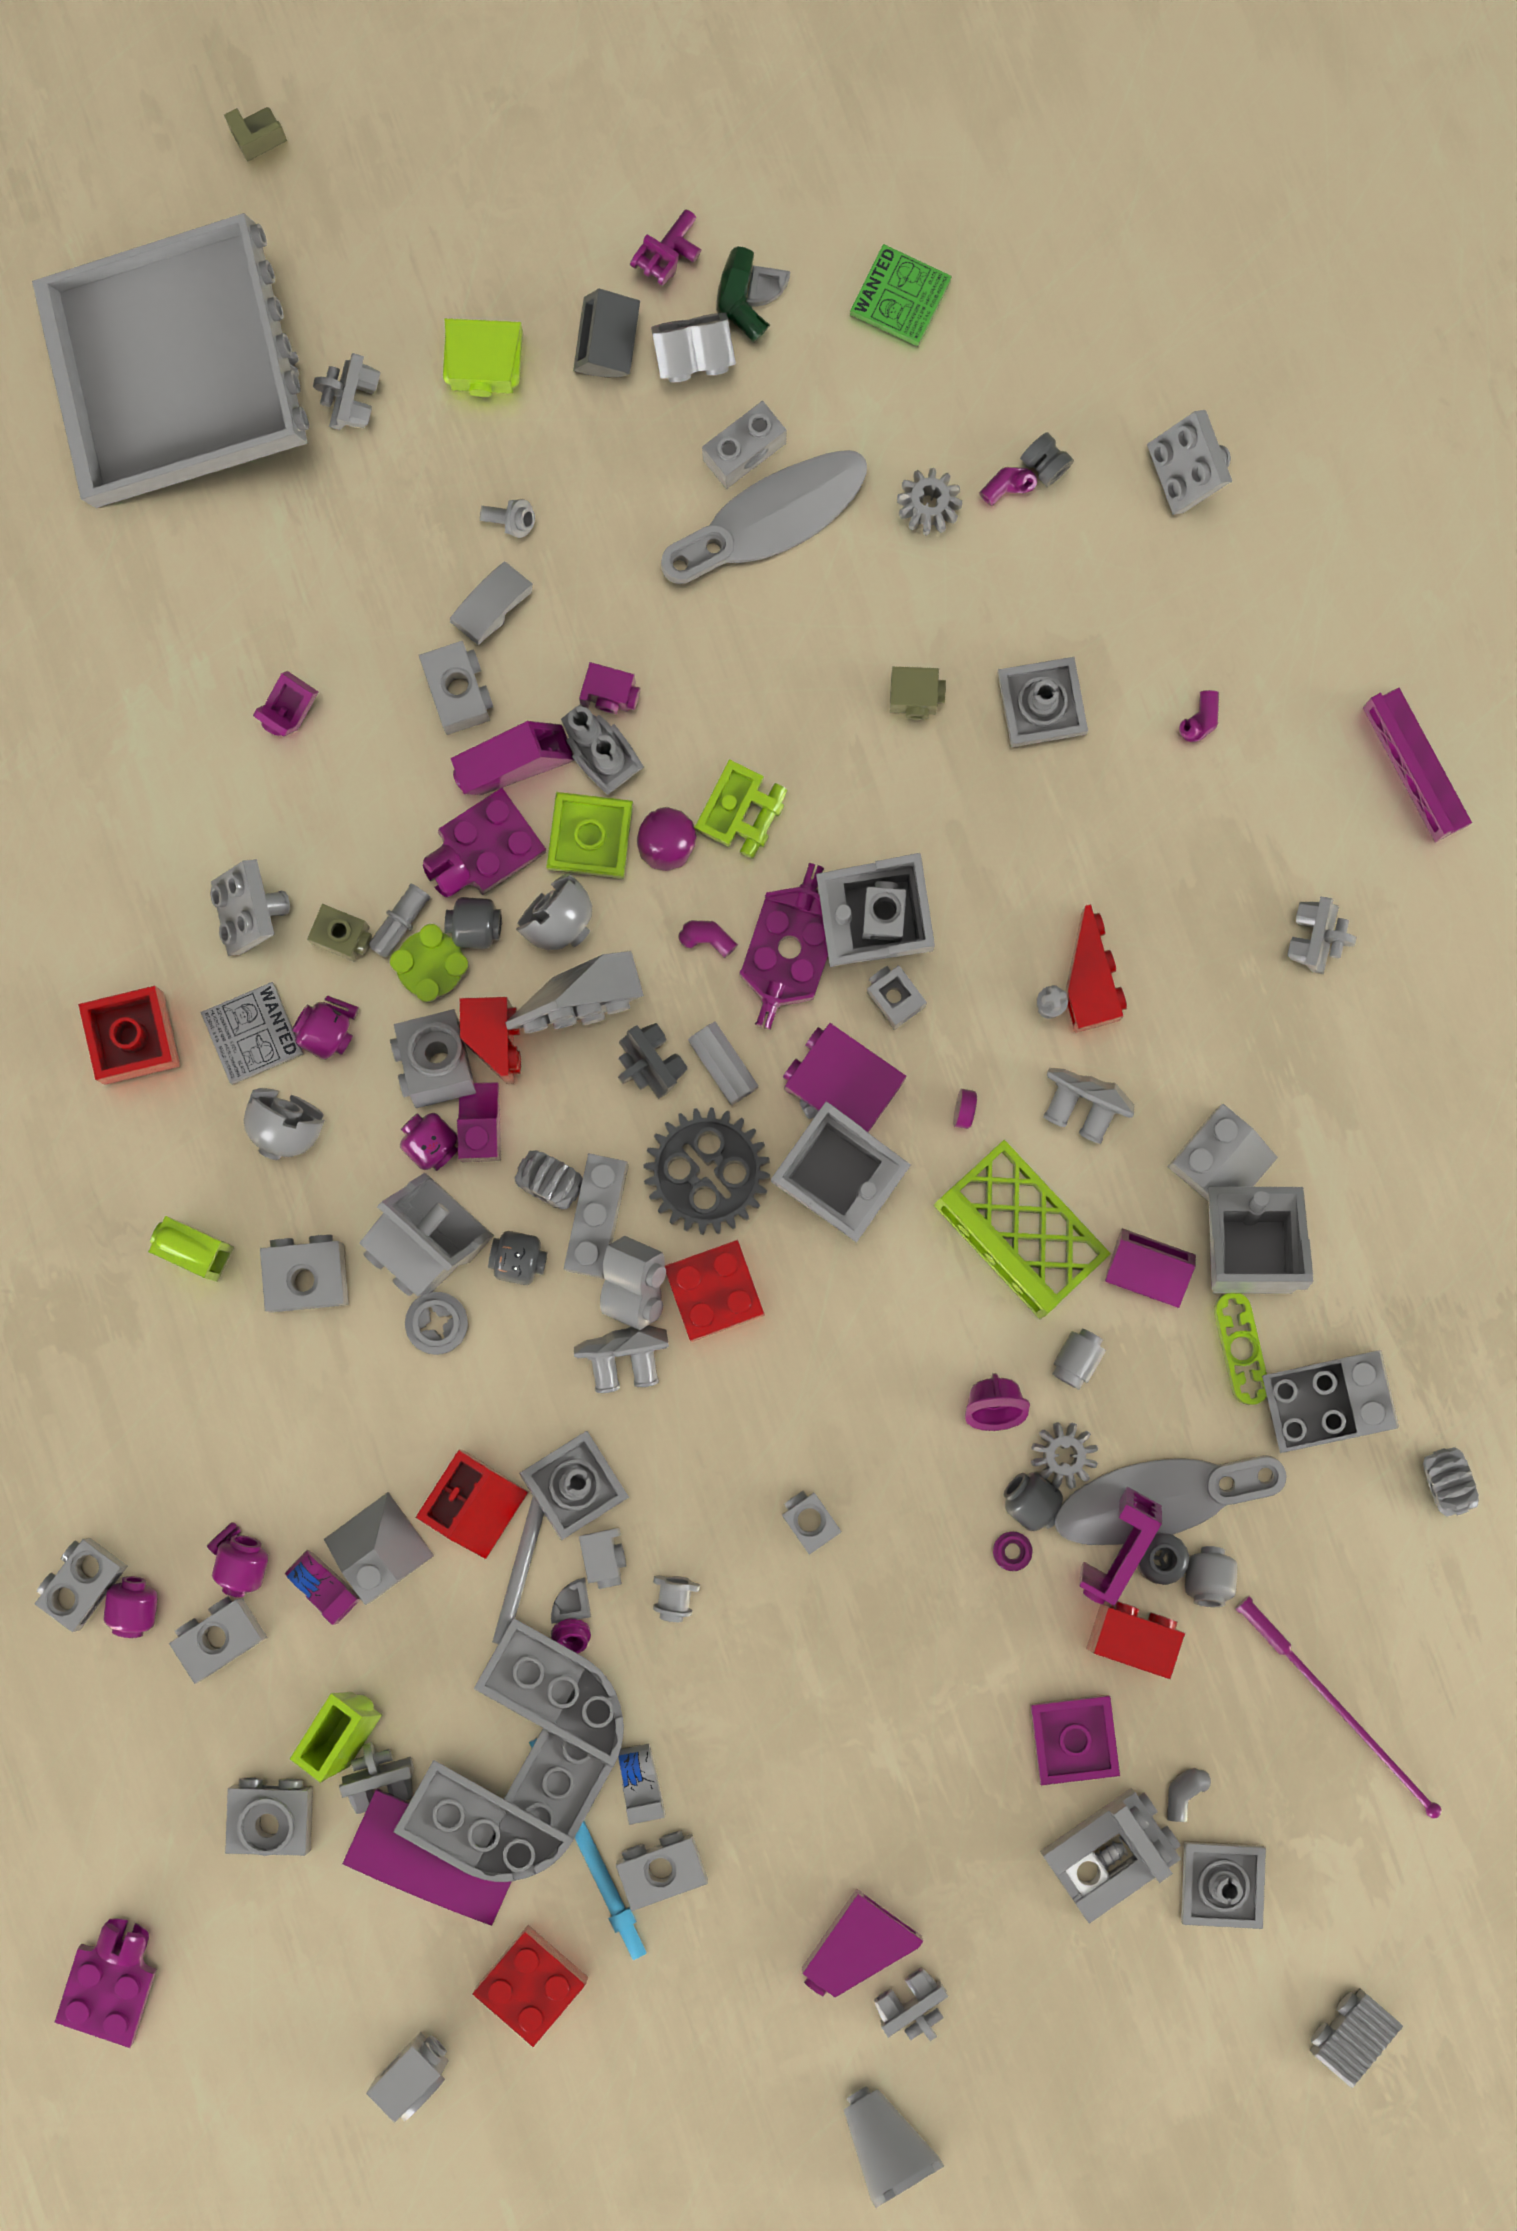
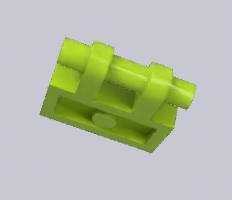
(729, 804)

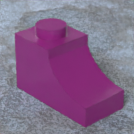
(479, 1125)

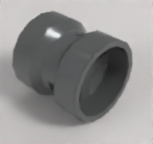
(1047, 459)

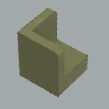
(256, 132)

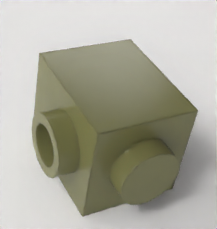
(916, 691)
(340, 933)

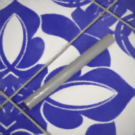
(519, 1570)

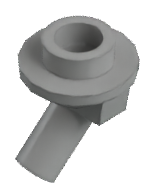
(518, 517)

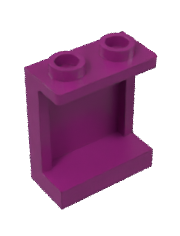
(844, 1076)

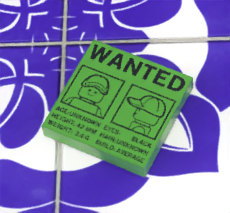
(900, 295)

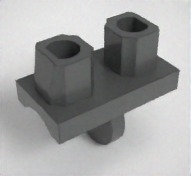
(645, 1064)

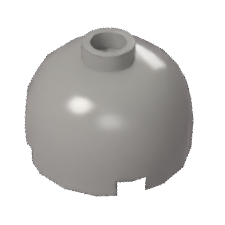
(558, 916)
(281, 1125)

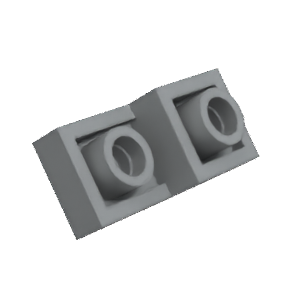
(490, 601)

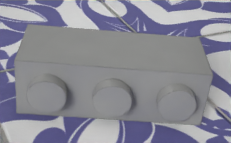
(596, 1215)

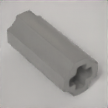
(723, 1063)

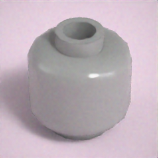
(1211, 1577)

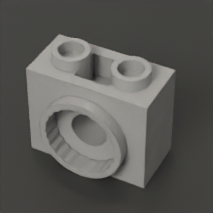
(416, 1045)
(285, 1261)
(287, 1802)
(410, 2078)

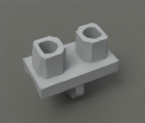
(353, 377)
(1322, 917)
(360, 1785)
(927, 1995)

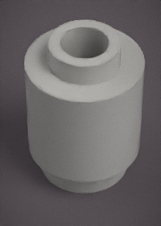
(1078, 1358)

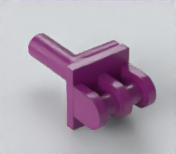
(660, 257)

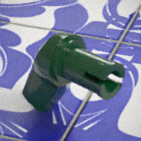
(733, 292)

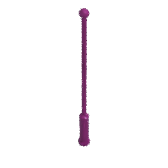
(1283, 1647)

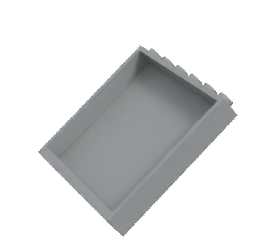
(171, 361)

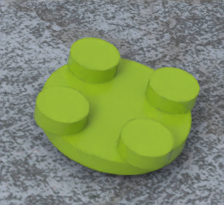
(429, 963)

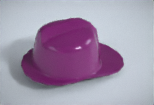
(996, 1405)

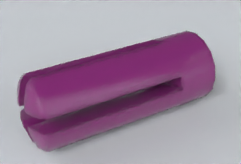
(352, 1009)
(224, 1535)

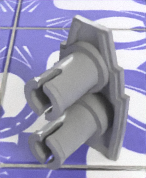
(600, 749)
(1106, 1096)
(623, 1342)

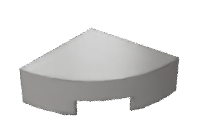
(766, 285)
(571, 1602)

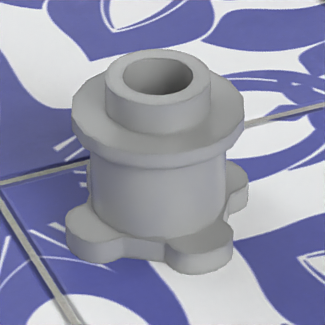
(674, 1597)

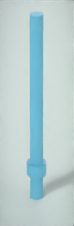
(621, 1917)

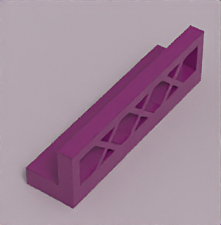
(1416, 764)

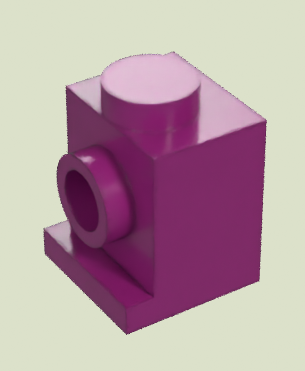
(609, 689)

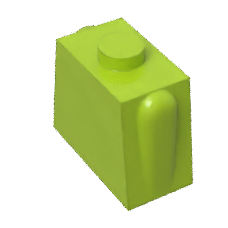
(482, 356)
(190, 1248)
(336, 1735)

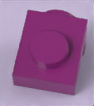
(286, 705)

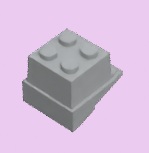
(843, 906)
(840, 1172)
(423, 1236)
(1259, 1240)

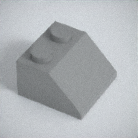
(1223, 1154)

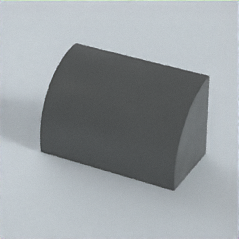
(606, 334)

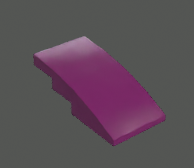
(410, 1868)

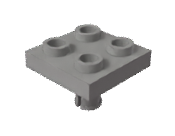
(1190, 462)
(1042, 702)
(245, 907)
(573, 1485)
(1223, 1885)

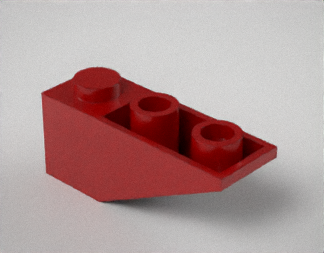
(1090, 986)

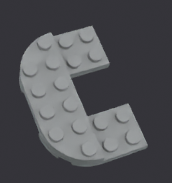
(556, 1783)

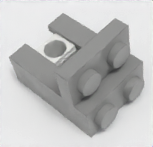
(1151, 1849)

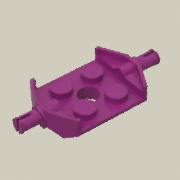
(771, 976)

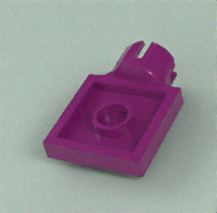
(482, 847)
(108, 1985)

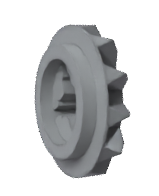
(419, 1315)

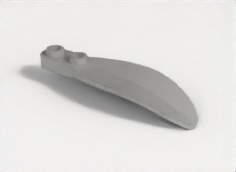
(771, 515)
(1181, 1485)

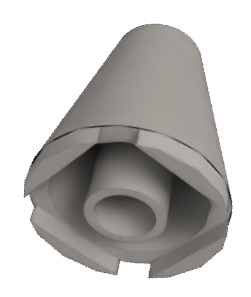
(887, 2146)

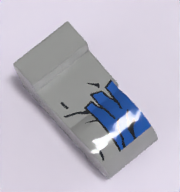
(640, 1784)

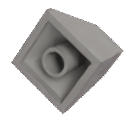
(377, 1548)

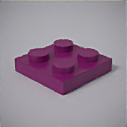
(1075, 1740)

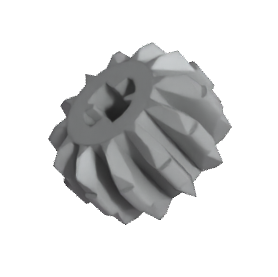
(931, 486)
(548, 1179)
(1064, 1442)
(1451, 1481)

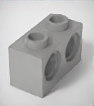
(87, 1590)

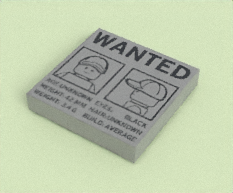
(251, 1033)

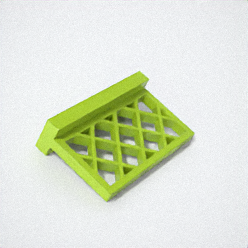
(998, 1252)

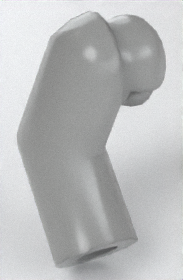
(1182, 1790)

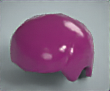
(666, 839)

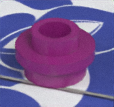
(1025, 1551)
(572, 1634)

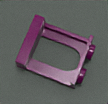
(1146, 1519)

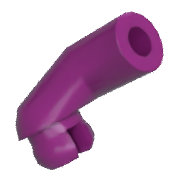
(1008, 480)
(1204, 721)
(707, 932)

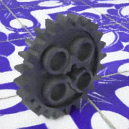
(734, 1148)

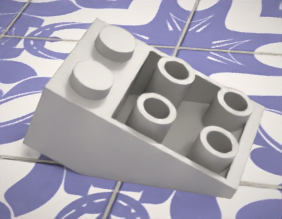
(582, 993)
(1330, 1401)

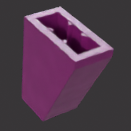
(511, 757)
(858, 1946)

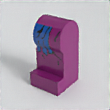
(322, 1587)

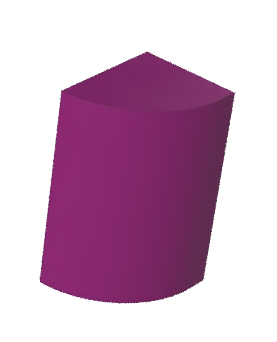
(1150, 1268)

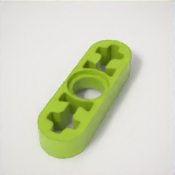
(1226, 1322)

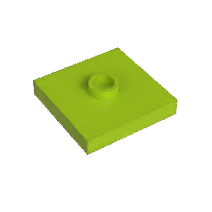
(589, 835)

